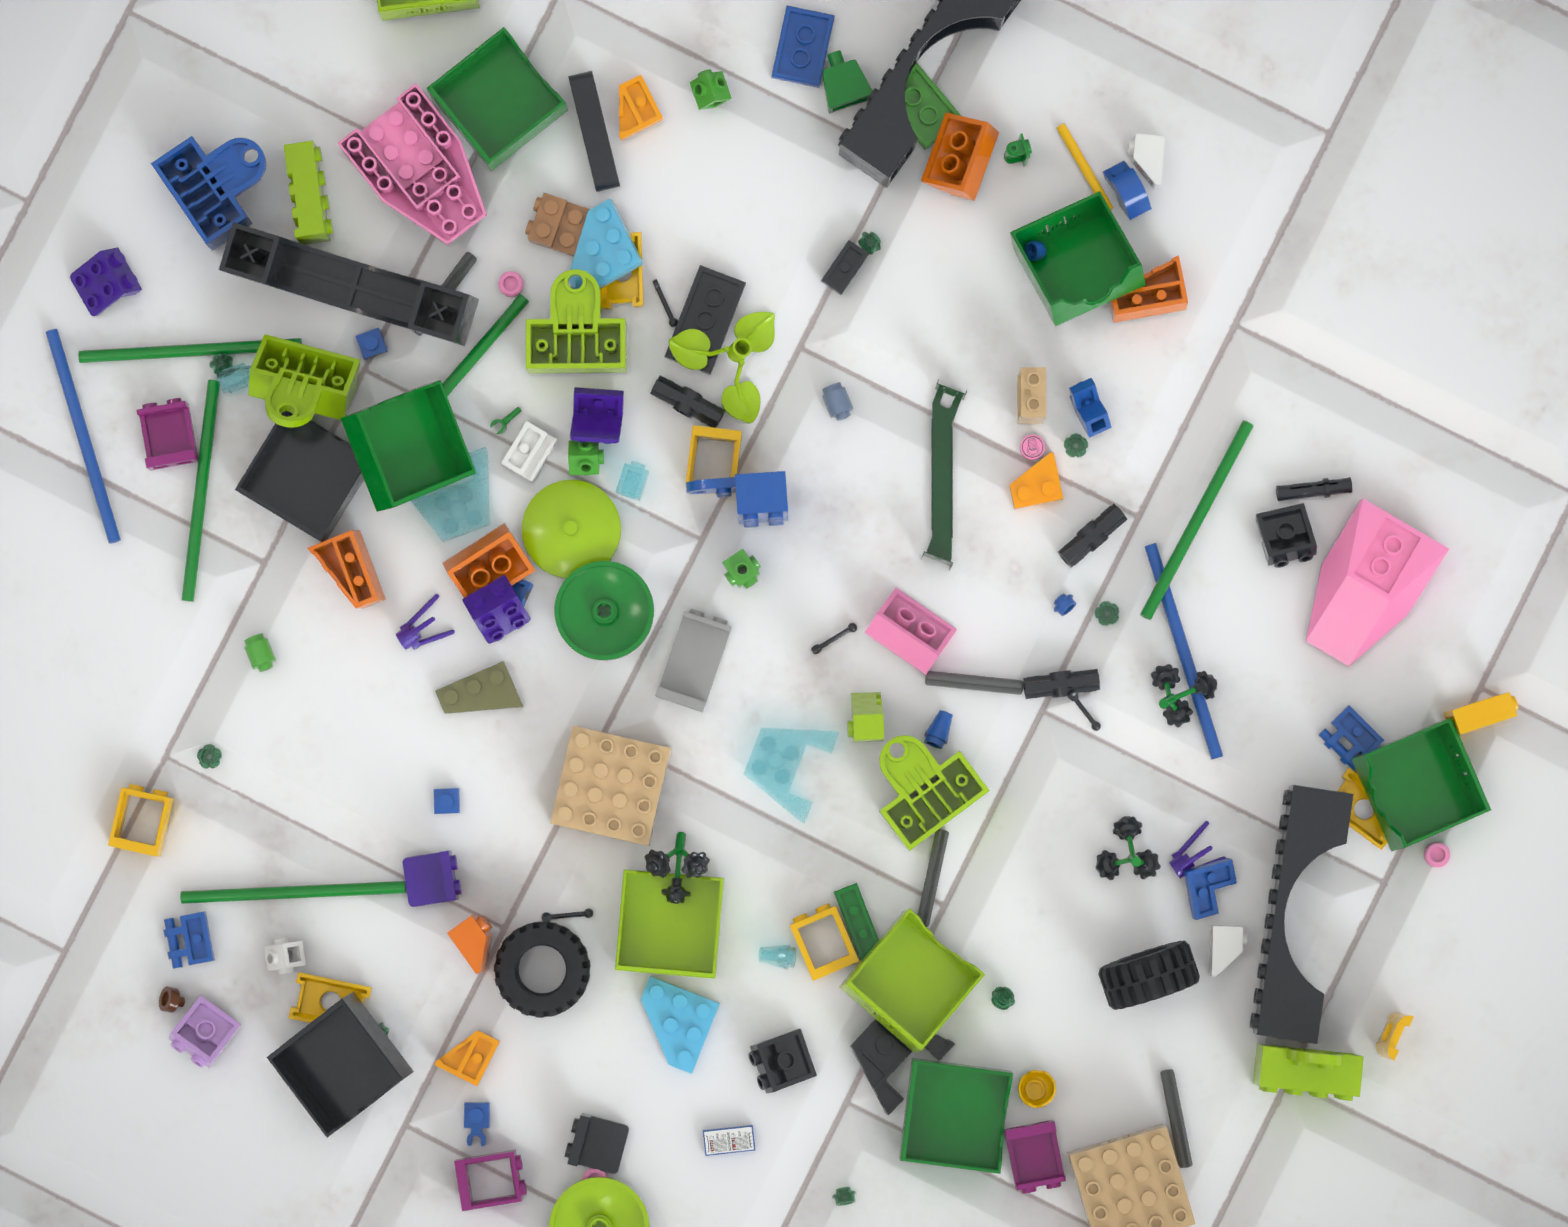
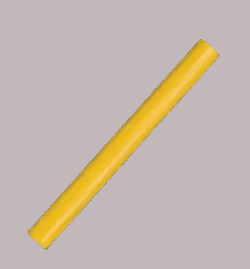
(1081, 162)

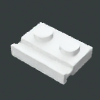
(529, 451)

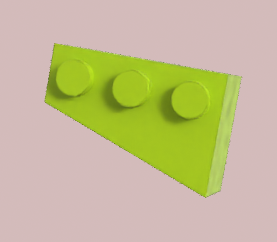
(867, 717)

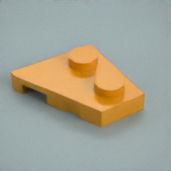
(636, 108)
(1037, 484)
(470, 1057)

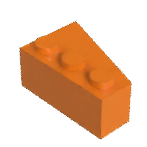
(1161, 295)
(350, 567)

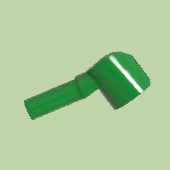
(505, 420)

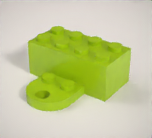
(576, 334)
(302, 381)
(926, 791)
(1309, 1071)

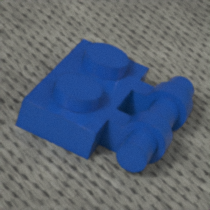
(1356, 731)
(196, 939)

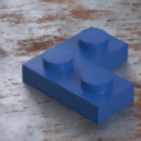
(1202, 884)

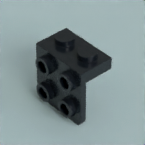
(597, 1143)

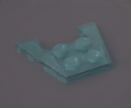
(462, 506)
(777, 760)

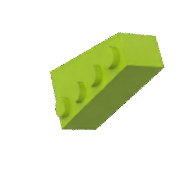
(307, 193)

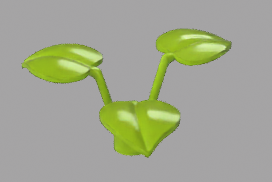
(753, 333)

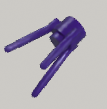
(409, 634)
(1184, 862)

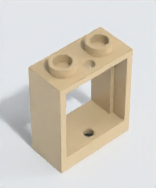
(1031, 395)

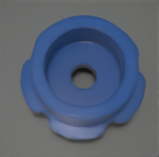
(1064, 604)

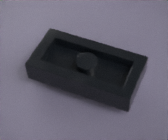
(845, 267)

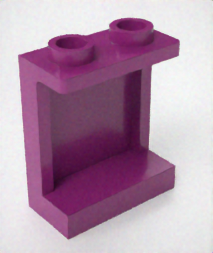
(168, 434)
(1034, 1156)

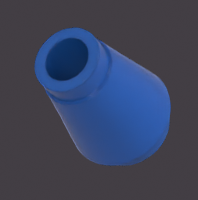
(938, 731)

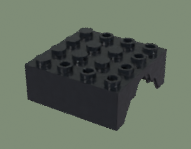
(303, 477)
(340, 1064)

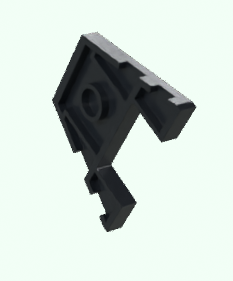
(881, 1054)

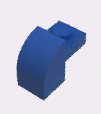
(1128, 189)
(1089, 407)

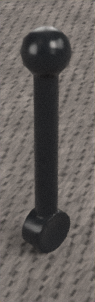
(672, 321)
(852, 627)
(1073, 696)
(546, 917)

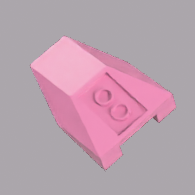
(418, 166)
(1369, 582)

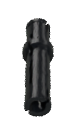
(1312, 489)

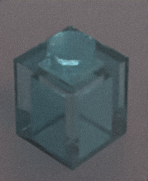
(632, 480)

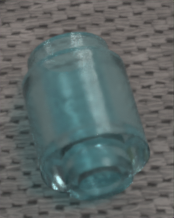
(234, 378)

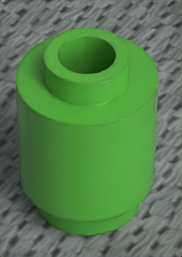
(259, 652)

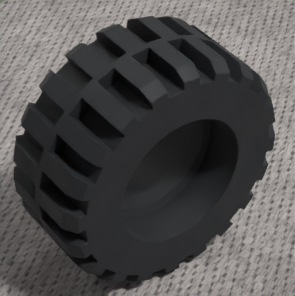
(1149, 975)
(509, 980)

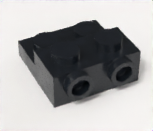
(1286, 535)
(782, 1061)

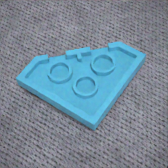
(604, 247)
(679, 1021)

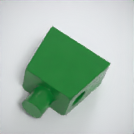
(844, 83)

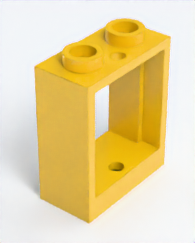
(713, 434)
(1483, 712)
(135, 846)
(832, 966)

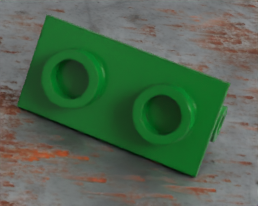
(1018, 151)

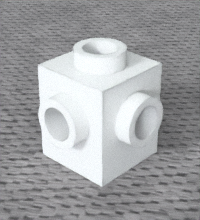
(284, 955)

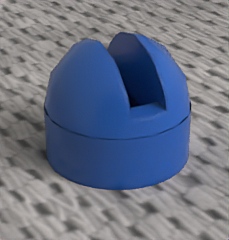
(1035, 250)

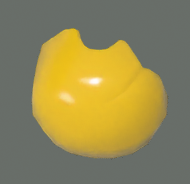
(1037, 1088)

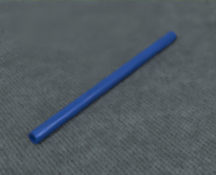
(83, 436)
(1184, 655)

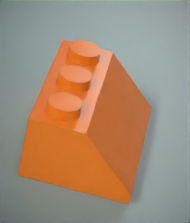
(960, 156)
(488, 560)
(473, 941)

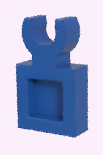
(476, 1117)

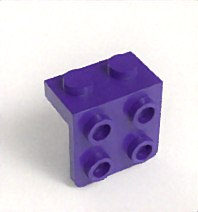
(104, 280)
(597, 415)
(496, 609)
(431, 878)

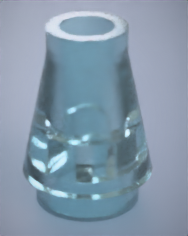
(780, 956)

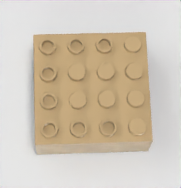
(610, 785)
(1132, 1181)

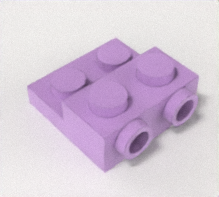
(203, 1032)

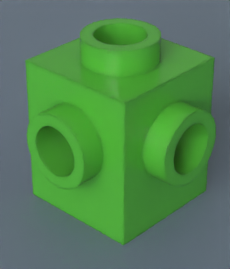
(710, 89)
(584, 458)
(740, 560)

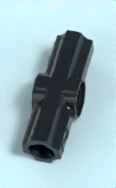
(687, 402)
(1092, 535)
(1061, 683)

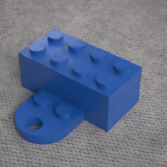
(210, 183)
(758, 496)

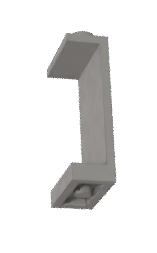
(694, 660)

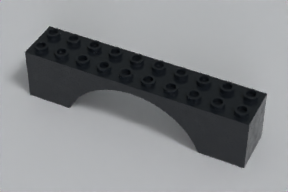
(882, 132)
(348, 284)
(1311, 826)

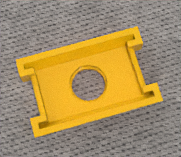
(626, 291)
(1369, 827)
(312, 991)
(1391, 1034)

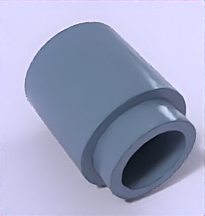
(837, 401)

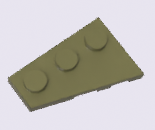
(480, 691)

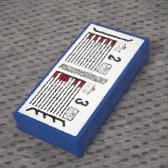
(729, 1140)

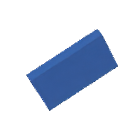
(802, 46)

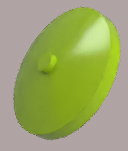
(570, 527)
(599, 1204)

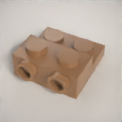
(556, 224)

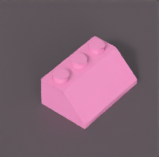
(910, 630)

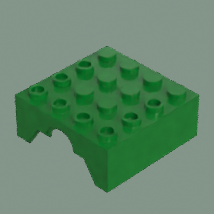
(497, 99)
(1084, 260)
(408, 446)
(1421, 784)
(955, 1115)

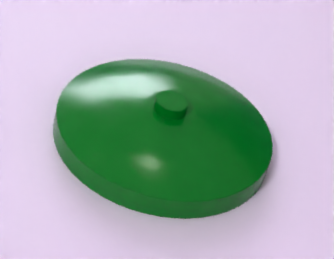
(604, 610)

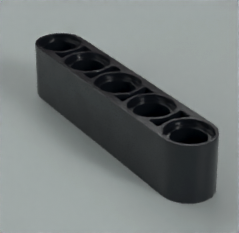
(594, 131)

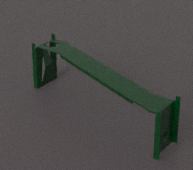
(942, 475)

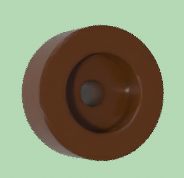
(170, 999)

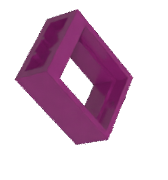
(464, 1181)

